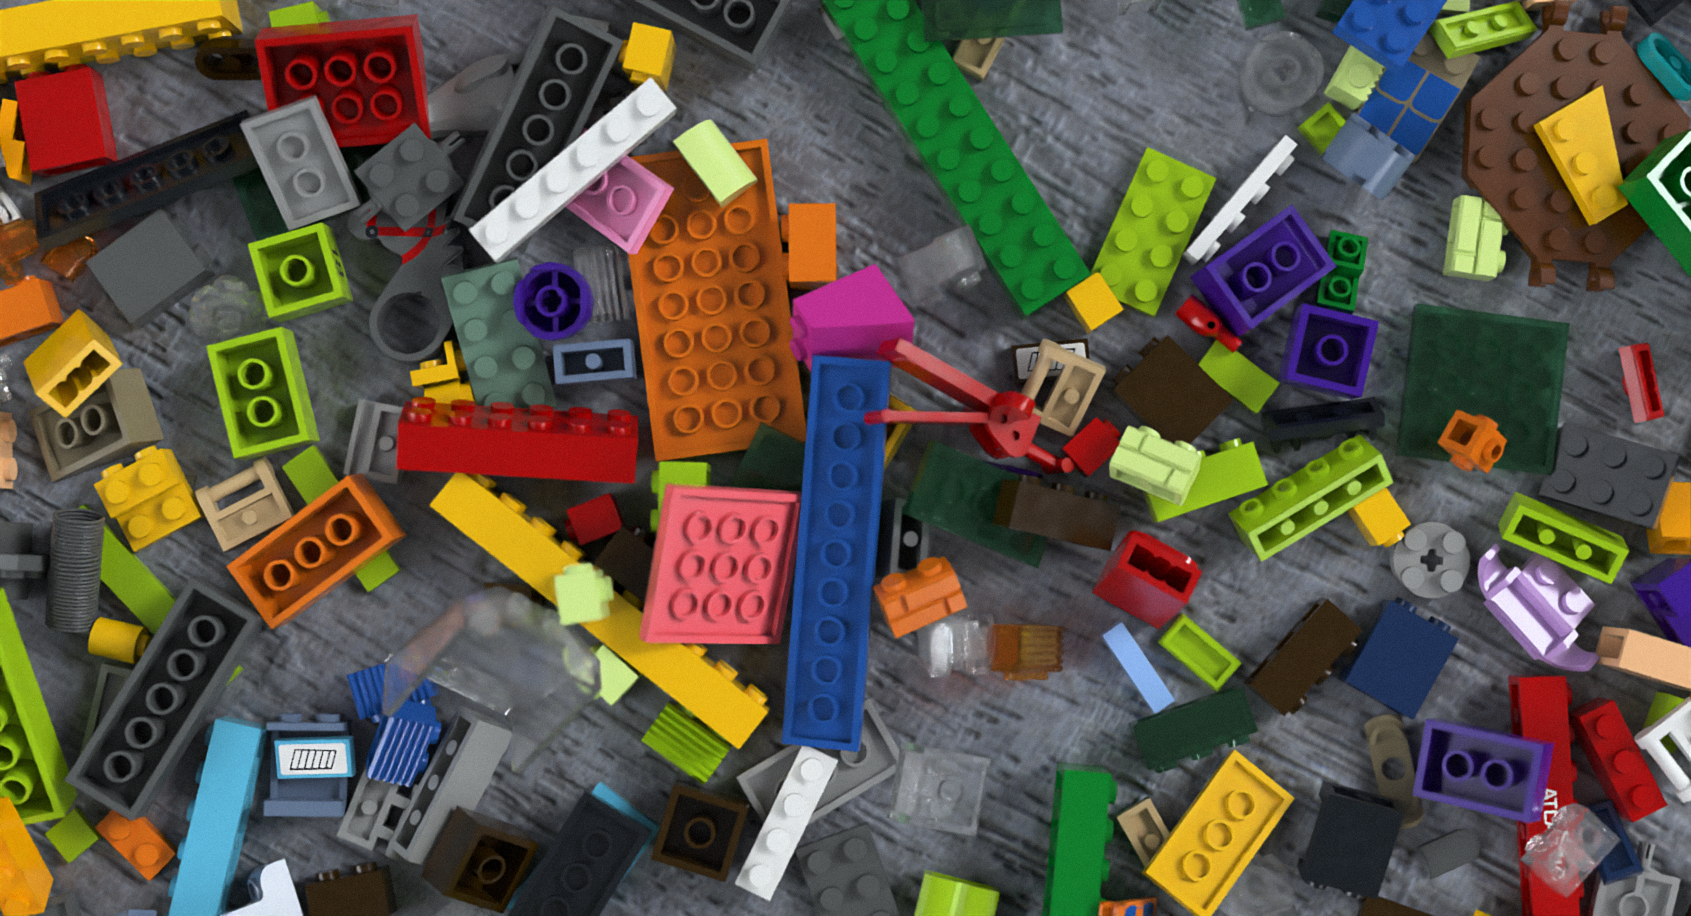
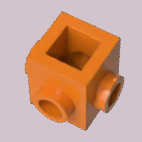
(1472, 441)

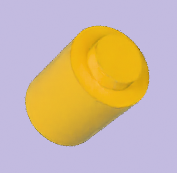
(118, 640)

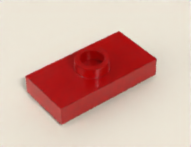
(1641, 382)

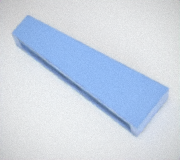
(1136, 666)

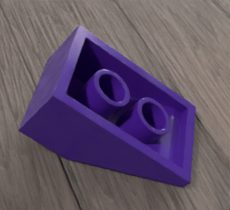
(1263, 271)

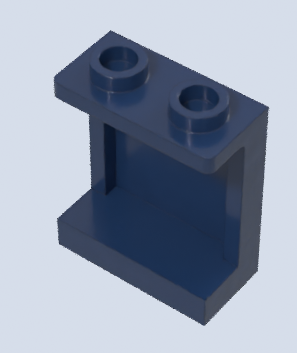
(1400, 658)

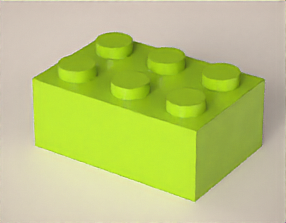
(263, 393)

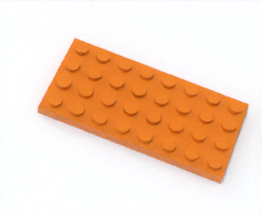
(715, 314)

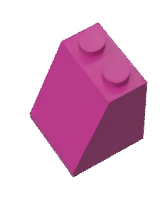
(849, 318)

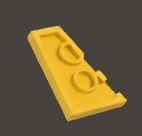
(1585, 154)

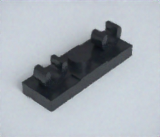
(1322, 421)

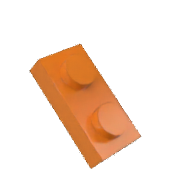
(138, 843)

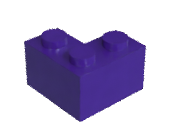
(1667, 597)

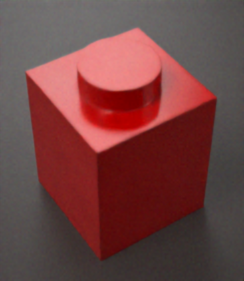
(1092, 445)
(594, 520)

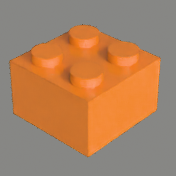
(812, 245)

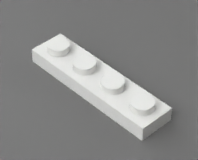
(1251, 190)
(786, 821)

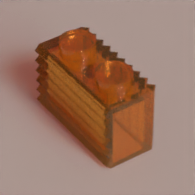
(1026, 650)

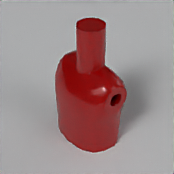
(1196, 317)

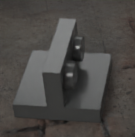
(16, 560)

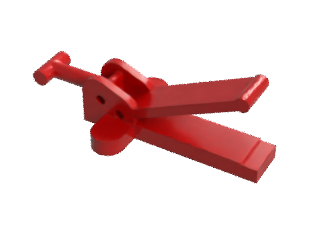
(998, 421)

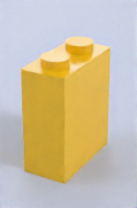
(72, 363)

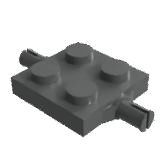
(409, 177)

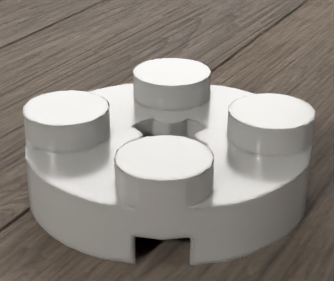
(1447, 545)

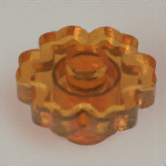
(17, 242)

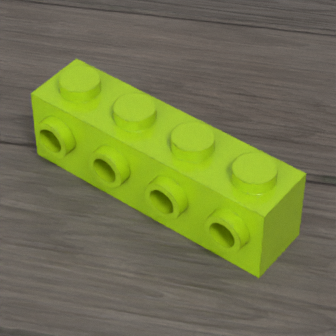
(1310, 497)

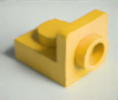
(435, 373)

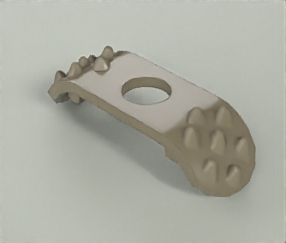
(1386, 740)

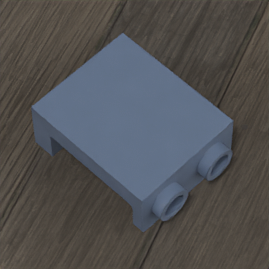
(307, 795)

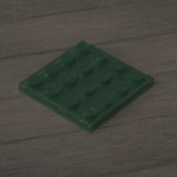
(1485, 367)

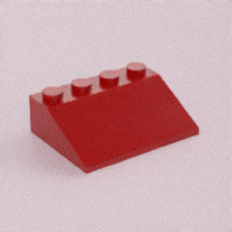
(360, 70)

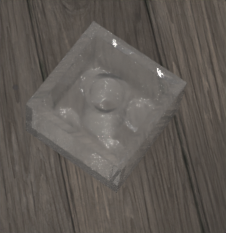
(938, 788)

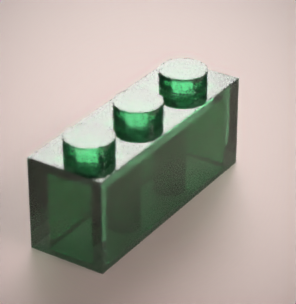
(1193, 729)

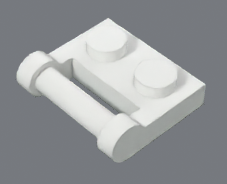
(1678, 726)

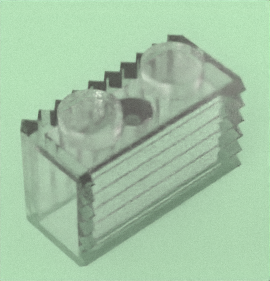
(605, 272)

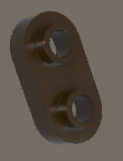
(235, 62)

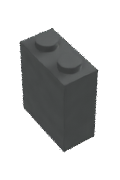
(152, 267)

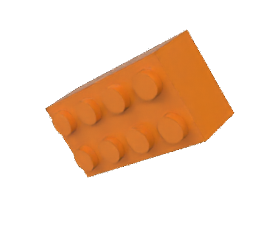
(316, 550)

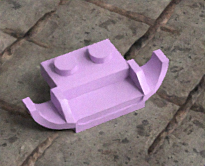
(1538, 608)

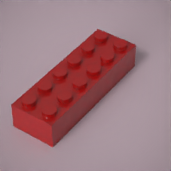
(517, 441)

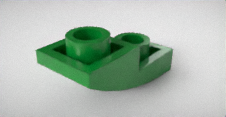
(1340, 286)

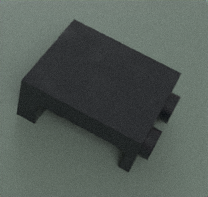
(1351, 841)

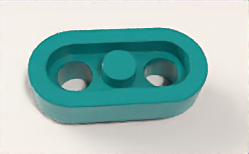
(1667, 65)

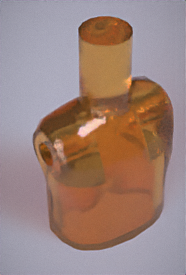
(71, 259)

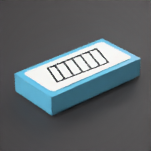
(315, 757)

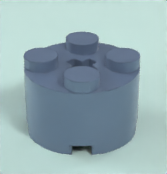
(1368, 156)

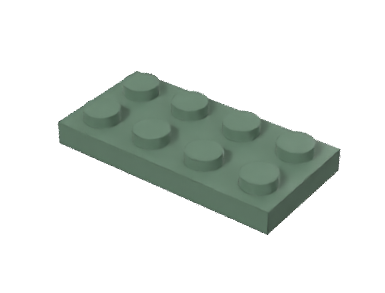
(498, 351)

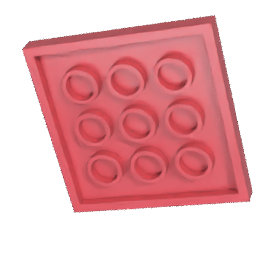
(722, 565)

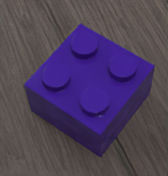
(1328, 351)

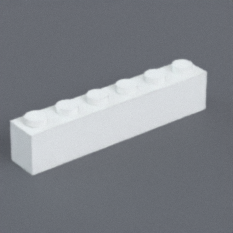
(573, 170)

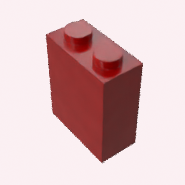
(66, 121)

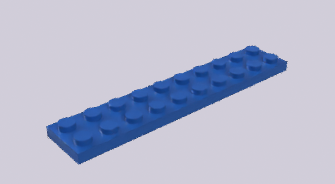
(836, 554)

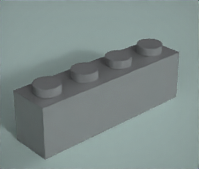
(453, 779)

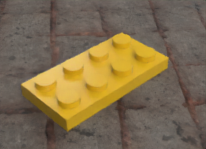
(1218, 835)

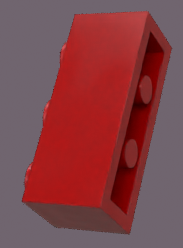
(1616, 759)

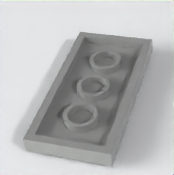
(851, 776)

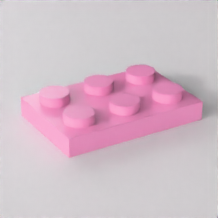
(623, 203)

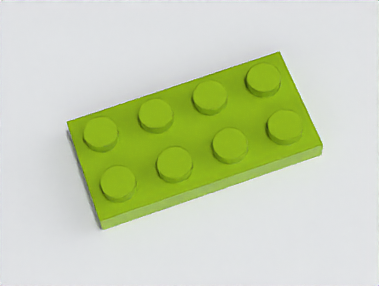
(1152, 230)

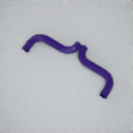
(1016, 470)

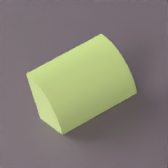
(715, 162)

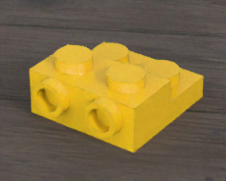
(149, 497)

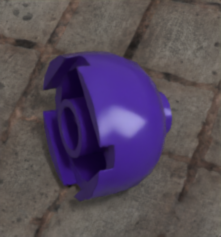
(553, 301)

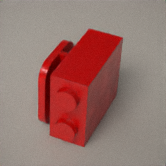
(1147, 579)

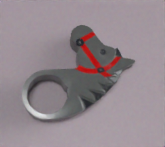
(427, 252)

